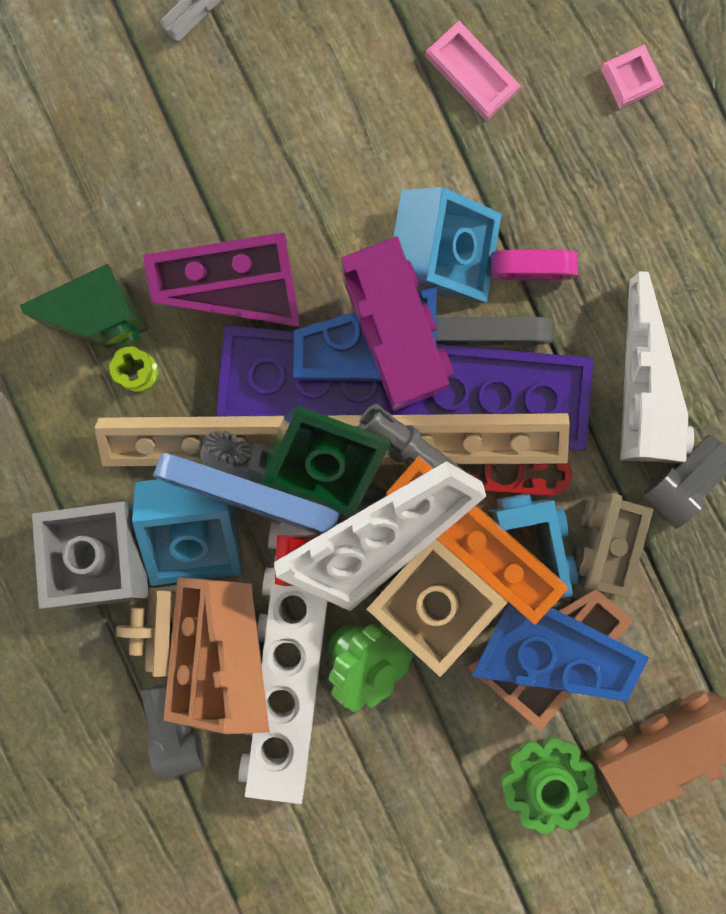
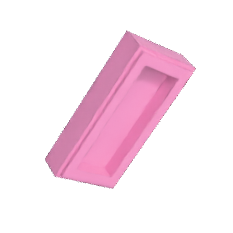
(472, 71)

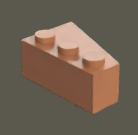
(215, 659)
(666, 754)

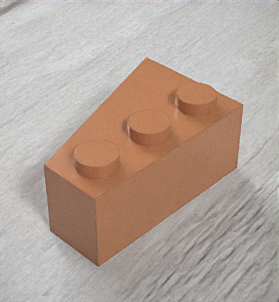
(541, 703)

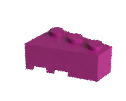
(229, 277)
(395, 323)

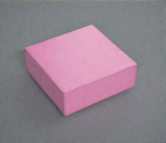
(632, 76)

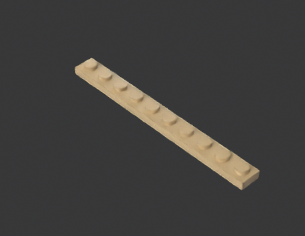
(457, 436)

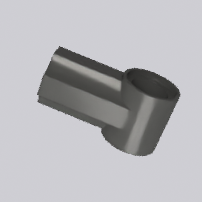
(681, 489)
(172, 746)

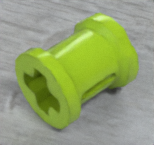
(121, 362)

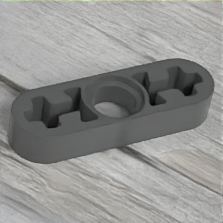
(493, 330)

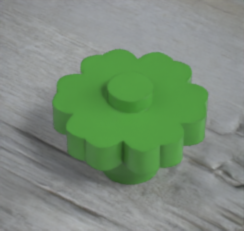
(366, 664)
(549, 784)

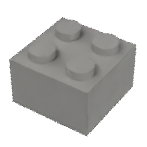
(88, 557)

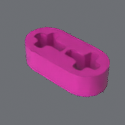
(534, 265)

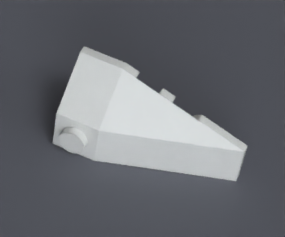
(653, 401)

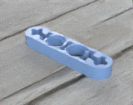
(245, 494)

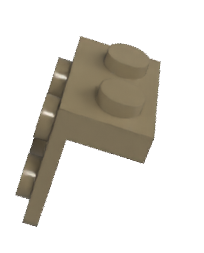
(611, 544)

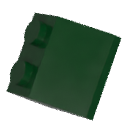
(91, 308)
(323, 460)

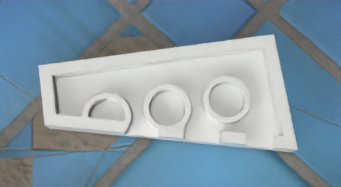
(381, 539)

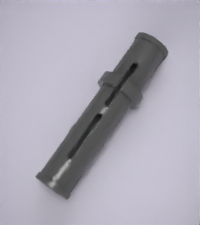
(405, 440)

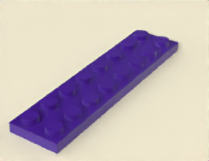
(260, 382)

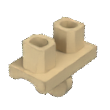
(159, 616)

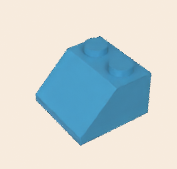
(448, 241)
(184, 534)

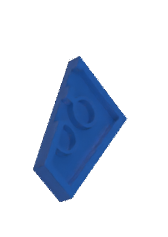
(339, 349)
(559, 656)

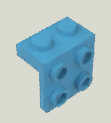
(551, 527)

